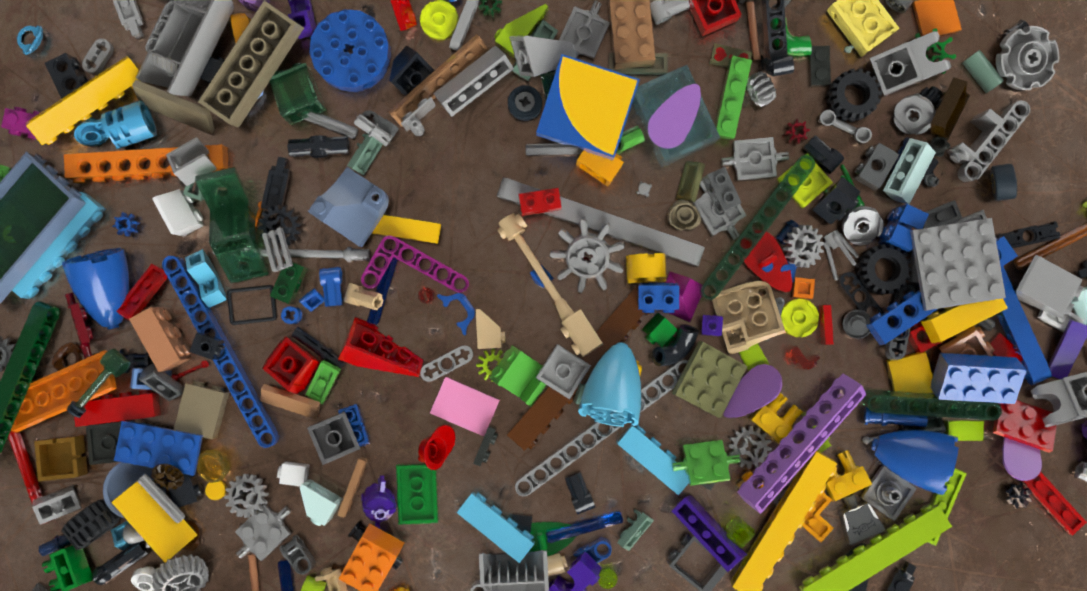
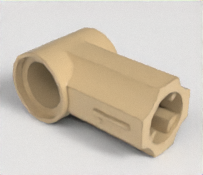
(361, 296)

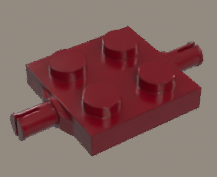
(79, 317)

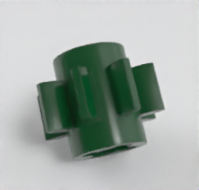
(490, 11)

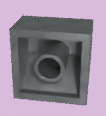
(333, 438)

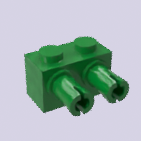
(70, 568)

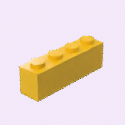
(958, 318)

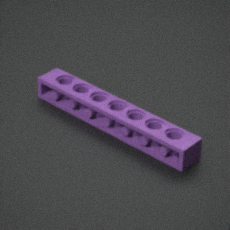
(802, 452)

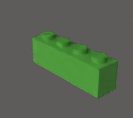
(732, 97)

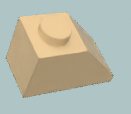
(488, 332)

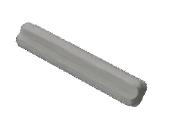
(332, 124)
(551, 149)
(161, 498)

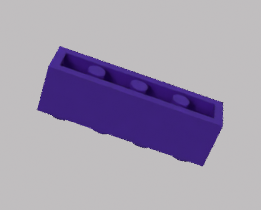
(708, 532)

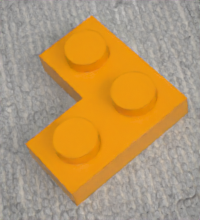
(814, 522)

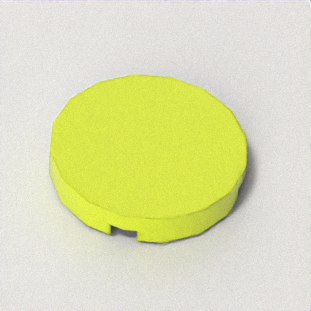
(439, 19)
(799, 317)

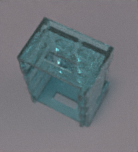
(654, 94)

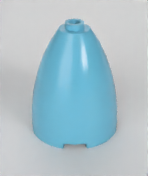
(613, 389)

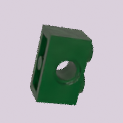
(289, 283)

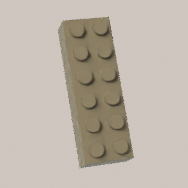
(251, 64)

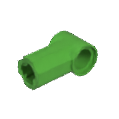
(630, 139)

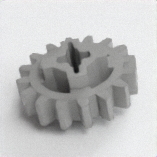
(803, 246)
(758, 444)
(253, 499)

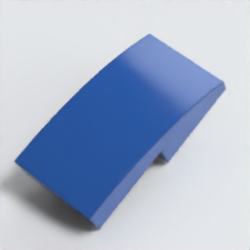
(357, 424)

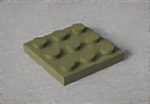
(709, 379)

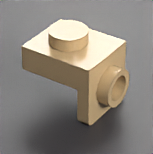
(332, 579)

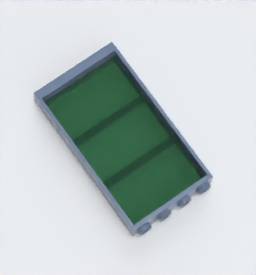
(32, 215)

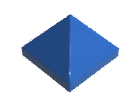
(536, 279)
(312, 300)

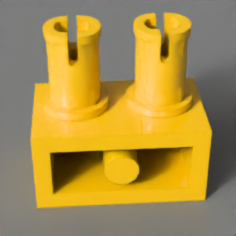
(773, 425)
(851, 481)

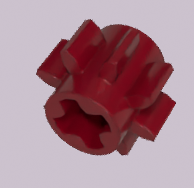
(791, 132)

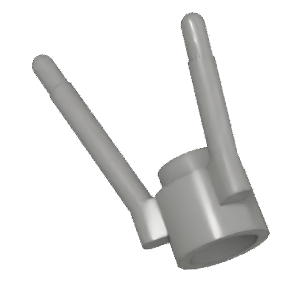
(836, 240)

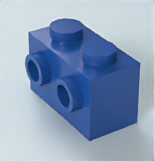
(658, 297)

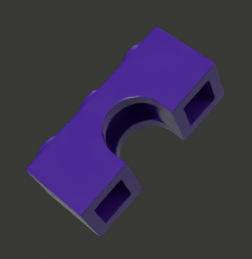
(303, 15)
(582, 570)

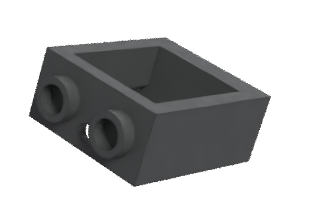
(710, 580)

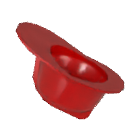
(437, 447)

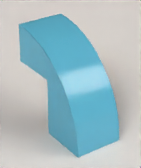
(205, 275)

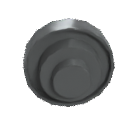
(855, 323)

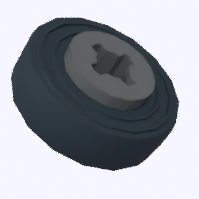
(526, 109)

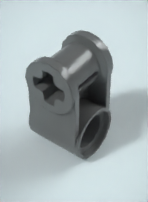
(383, 123)
(296, 554)

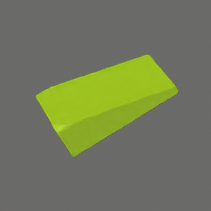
(965, 429)

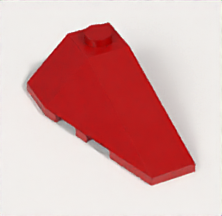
(373, 350)

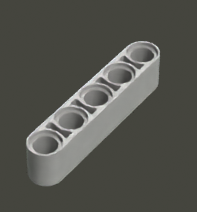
(990, 151)

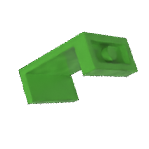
(518, 375)

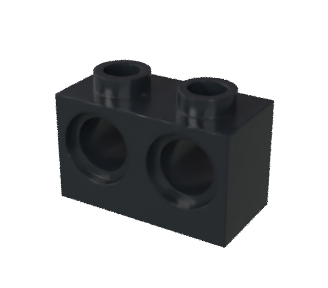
(64, 79)

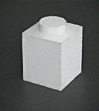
(293, 473)

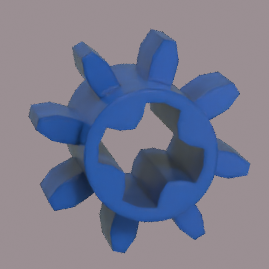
(132, 224)

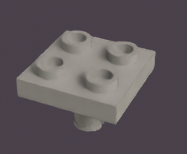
(888, 493)

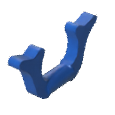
(466, 304)

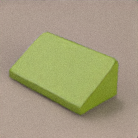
(753, 357)

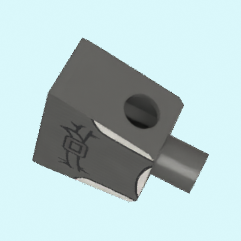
(858, 520)

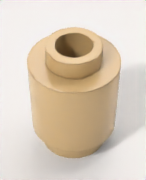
(556, 564)

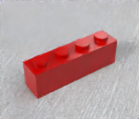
(120, 408)

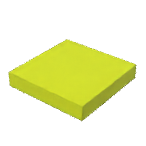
(811, 187)

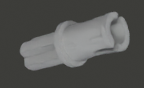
(372, 129)

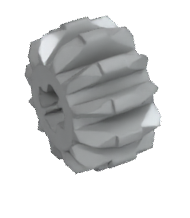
(761, 89)

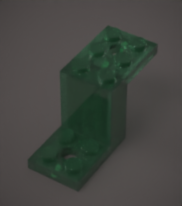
(232, 225)

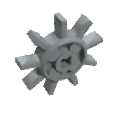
(593, 245)

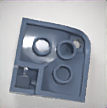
(351, 207)

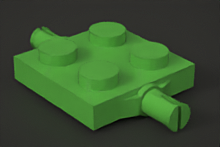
(706, 462)

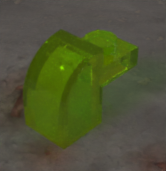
(739, 531)

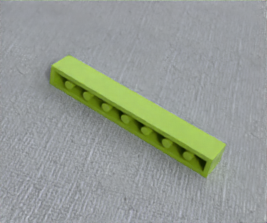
(880, 552)

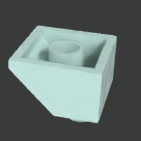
(319, 502)

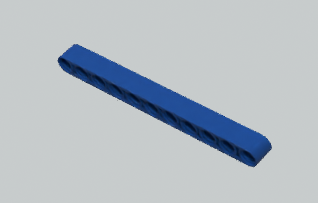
(229, 356)

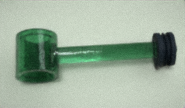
(114, 364)

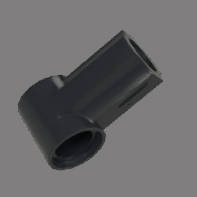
(827, 157)
(580, 495)

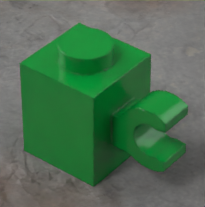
(659, 331)

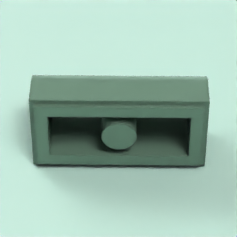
(982, 71)

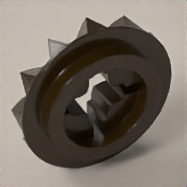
(174, 476)

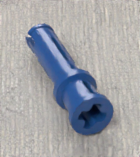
(900, 419)

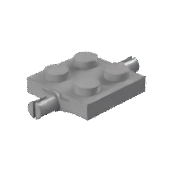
(585, 30)
(755, 158)
(718, 222)
(263, 532)

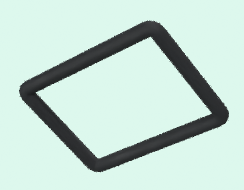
(250, 320)

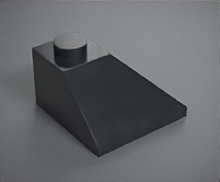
(409, 70)

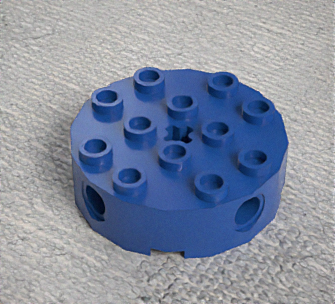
(350, 31)

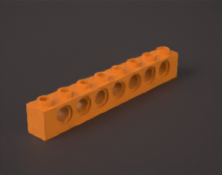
(76, 163)

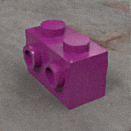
(15, 120)

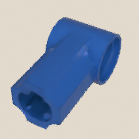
(331, 281)

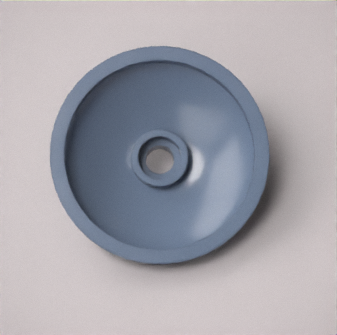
(120, 479)

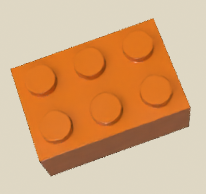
(371, 559)

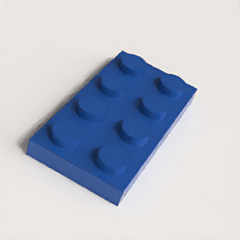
(156, 445)

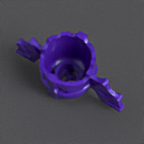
(378, 502)

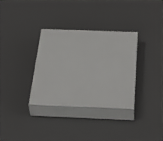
(563, 371)

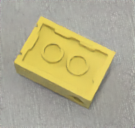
(863, 23)

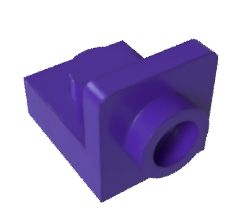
(712, 325)

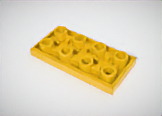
(153, 522)

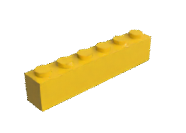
(83, 101)

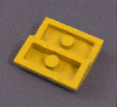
(911, 373)

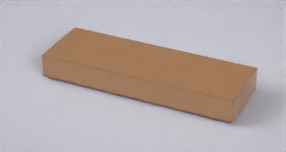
(290, 401)
(352, 487)

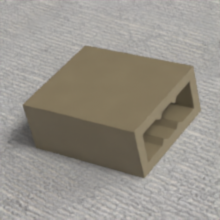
(201, 409)

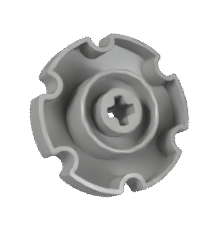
(1027, 58)

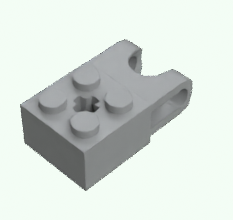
(913, 62)
(1067, 398)

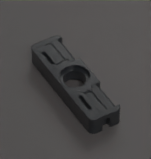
(1039, 234)

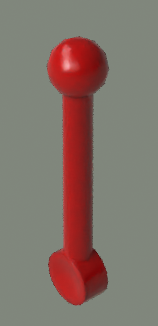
(204, 364)

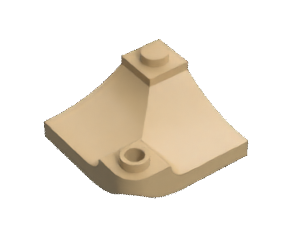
(748, 315)

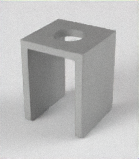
(190, 161)

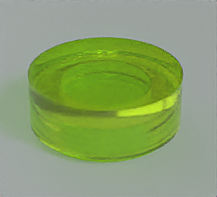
(608, 578)

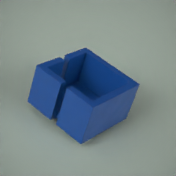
(899, 226)

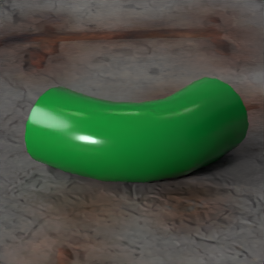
(795, 45)

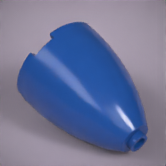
(100, 283)
(918, 457)

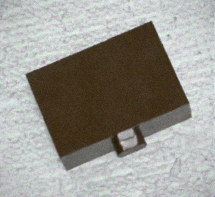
(950, 109)

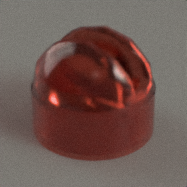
(429, 293)

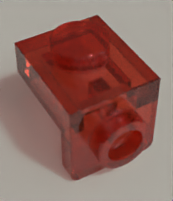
(796, 357)

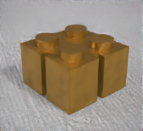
(60, 458)

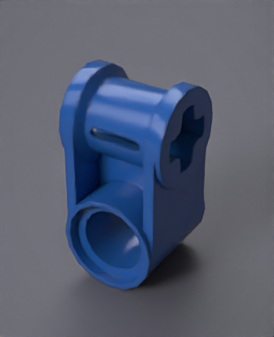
(593, 552)

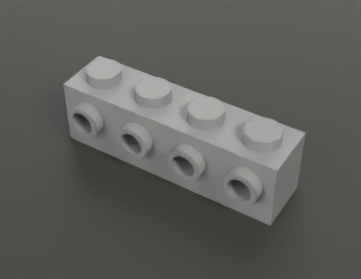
(473, 80)

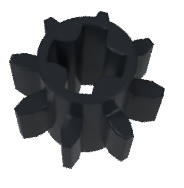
(933, 95)
(1019, 496)

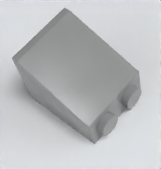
(539, 55)
(1049, 287)

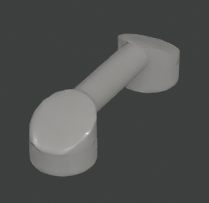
(861, 134)

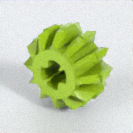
(492, 357)

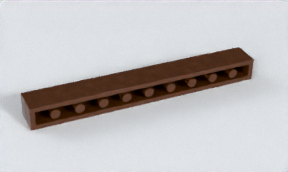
(551, 402)

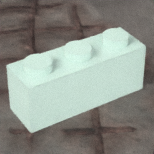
(909, 171)

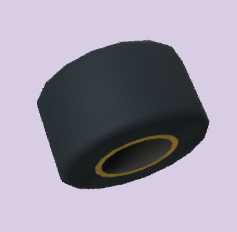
(1003, 182)

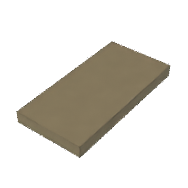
(174, 107)

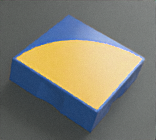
(587, 107)

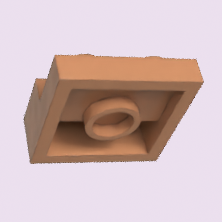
(968, 342)

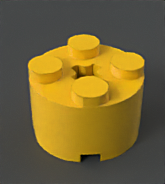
(646, 268)

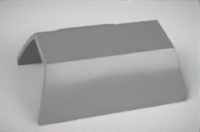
(184, 43)
(506, 574)

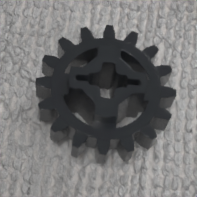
(284, 214)

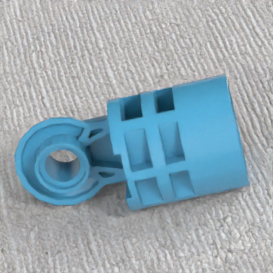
(121, 125)

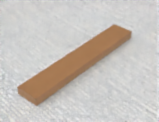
(448, 70)

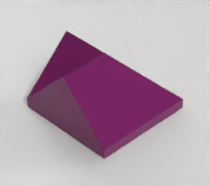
(688, 295)

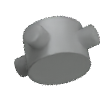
(643, 189)

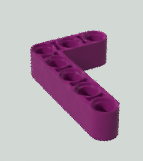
(414, 263)

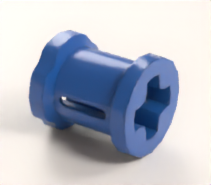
(286, 313)

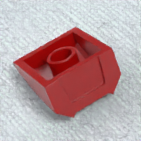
(291, 365)

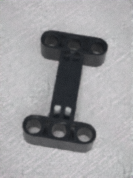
(776, 60)

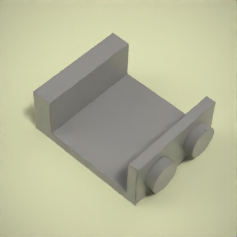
(989, 124)

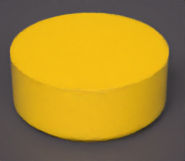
(216, 490)

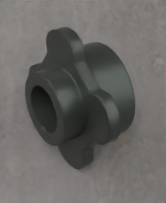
(939, 145)

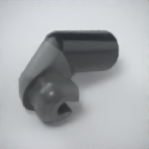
(929, 177)

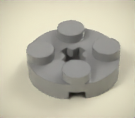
(916, 103)
(868, 233)

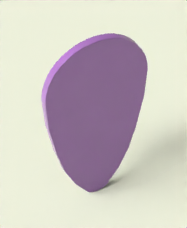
(675, 117)
(754, 391)
(1021, 460)

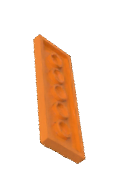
(56, 391)

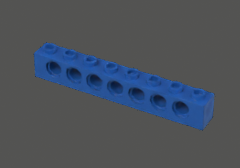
(884, 333)

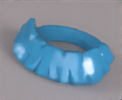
(29, 48)

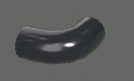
(678, 348)

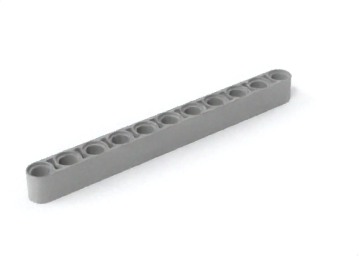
(619, 227)
(597, 435)

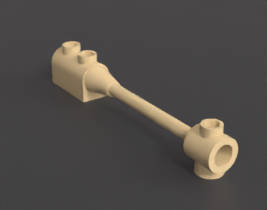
(574, 324)

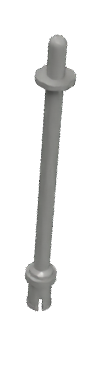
(348, 254)

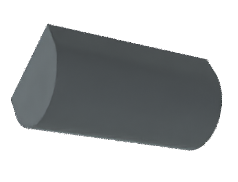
(161, 383)

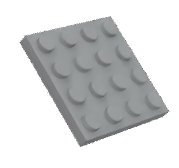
(957, 264)

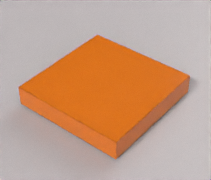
(938, 15)

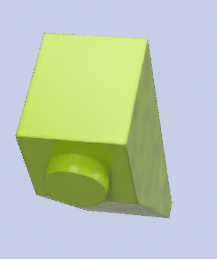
(519, 27)

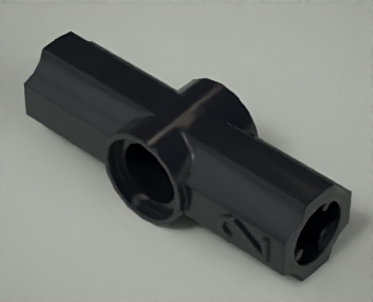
(318, 146)

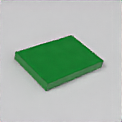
(416, 494)

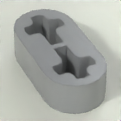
(97, 56)

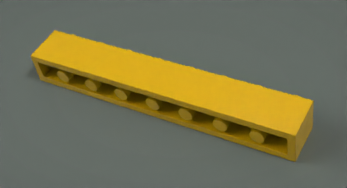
(783, 523)

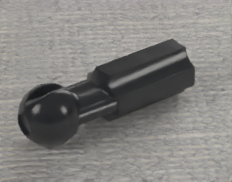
(105, 573)

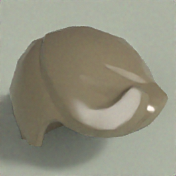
(683, 215)

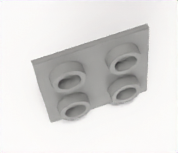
(411, 120)

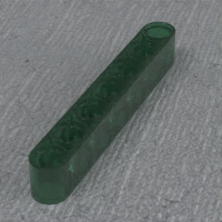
(922, 403)

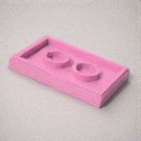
(464, 406)

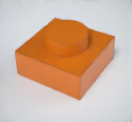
(803, 288)

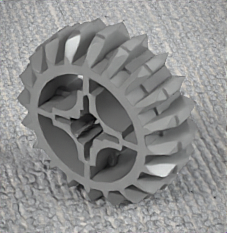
(181, 574)

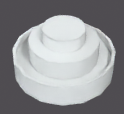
(143, 578)

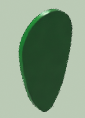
(539, 531)

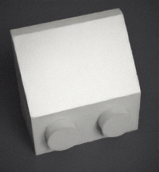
(178, 212)

